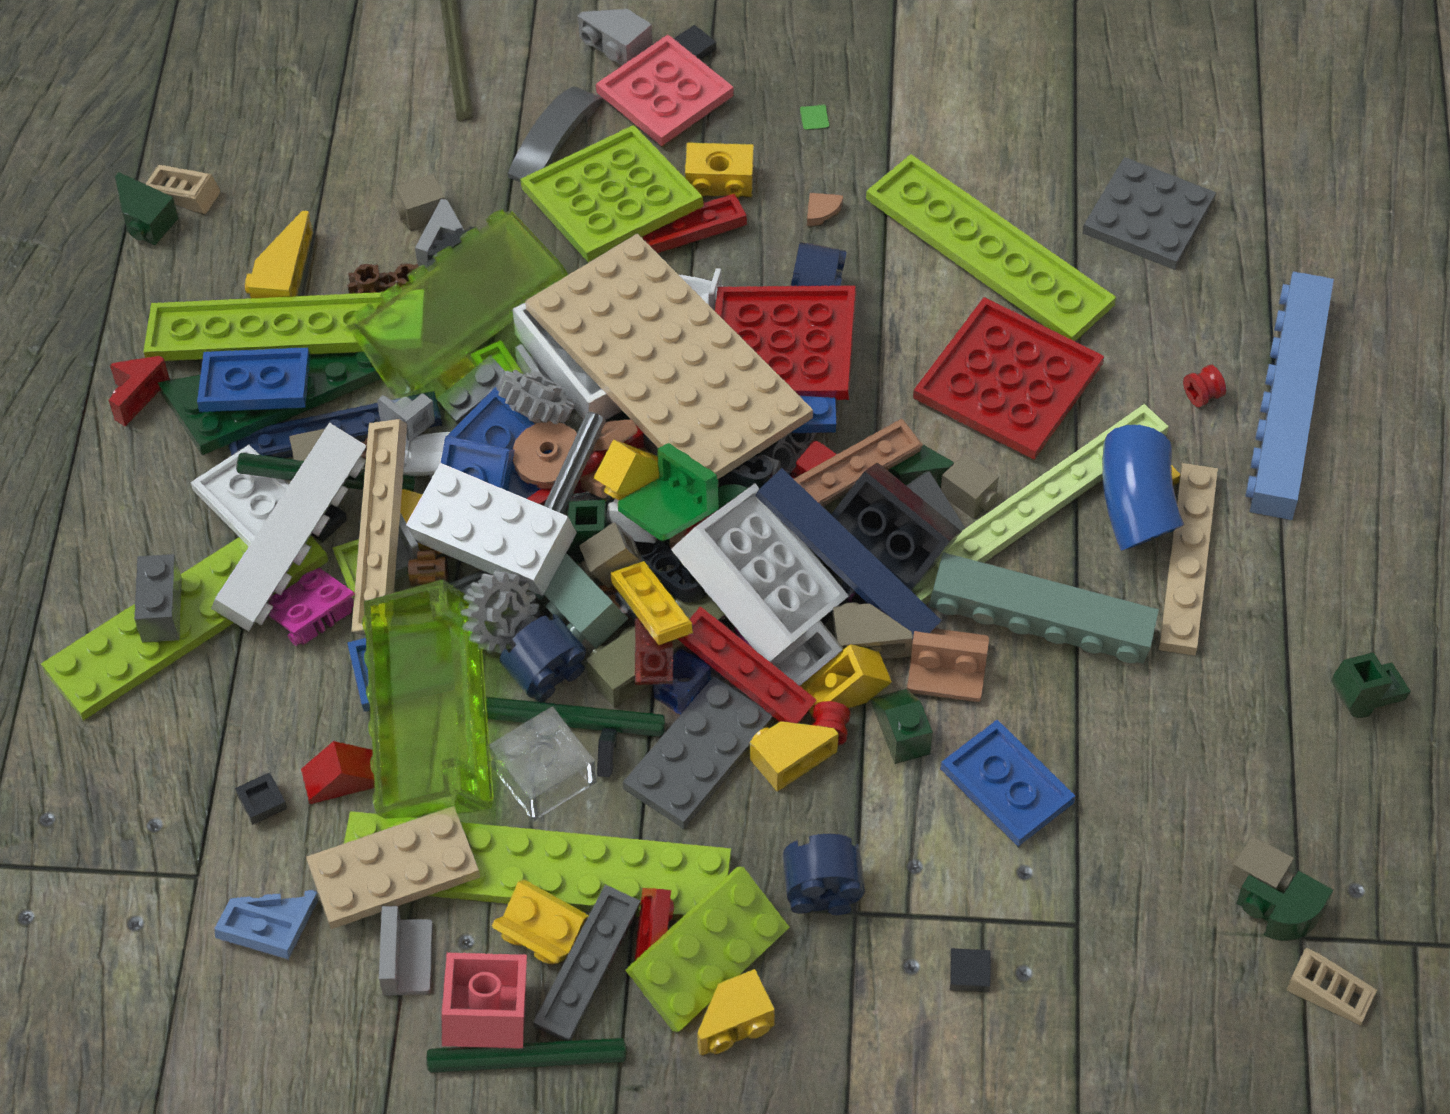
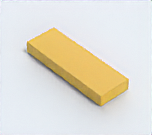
(651, 602)

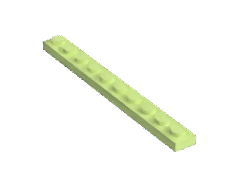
(1035, 501)

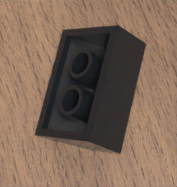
(895, 525)

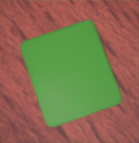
(814, 117)

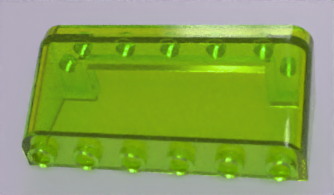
(454, 302)
(426, 704)

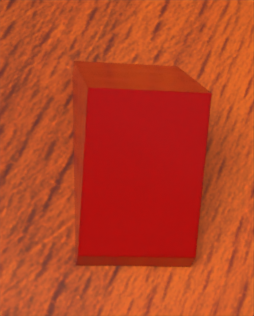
(338, 772)

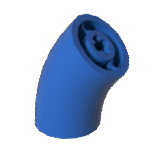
(1139, 485)

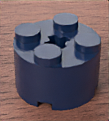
(818, 265)
(544, 657)
(823, 874)

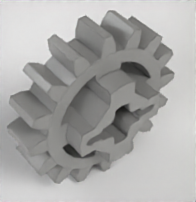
(535, 396)
(498, 610)

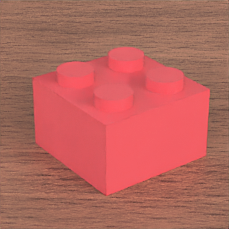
(484, 1000)

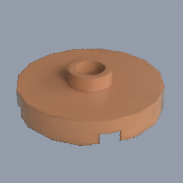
(529, 458)

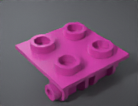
(309, 600)

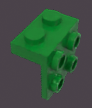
(674, 500)

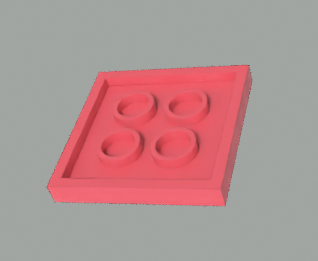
(664, 90)

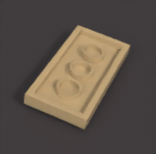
(392, 867)

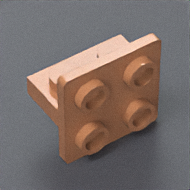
(948, 664)

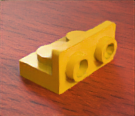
(540, 923)

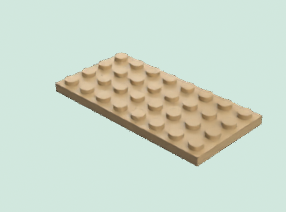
(668, 358)

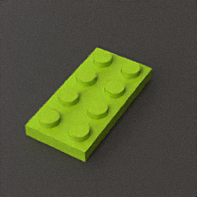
(707, 948)

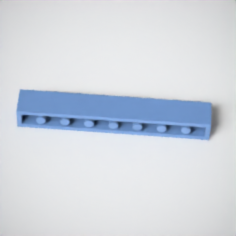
(1291, 396)

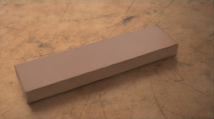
(842, 471)

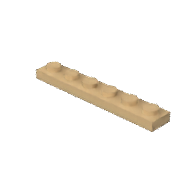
(379, 515)
(1188, 560)

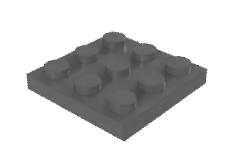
(1149, 213)

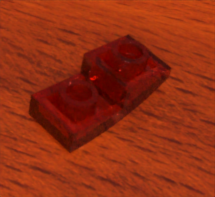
(652, 660)

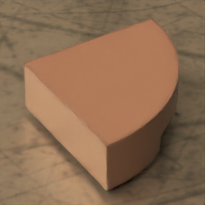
(823, 207)

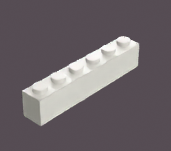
(288, 528)

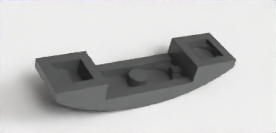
(553, 130)

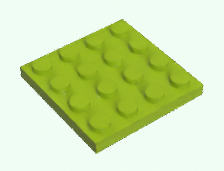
(611, 192)

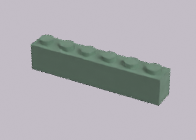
(1043, 608)

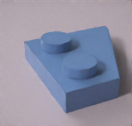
(266, 922)

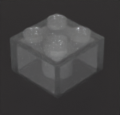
(542, 763)

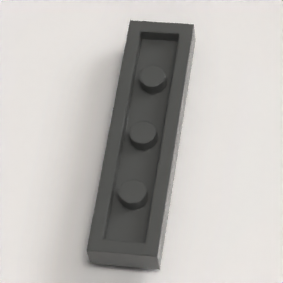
(587, 963)

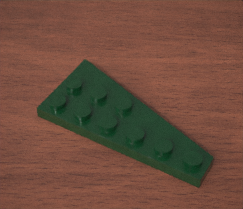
(328, 379)

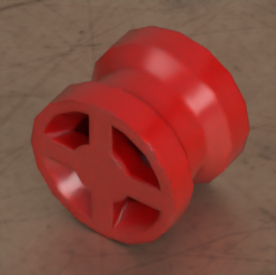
(1204, 386)
(834, 716)

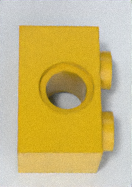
(720, 168)

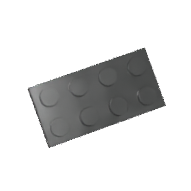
(697, 752)

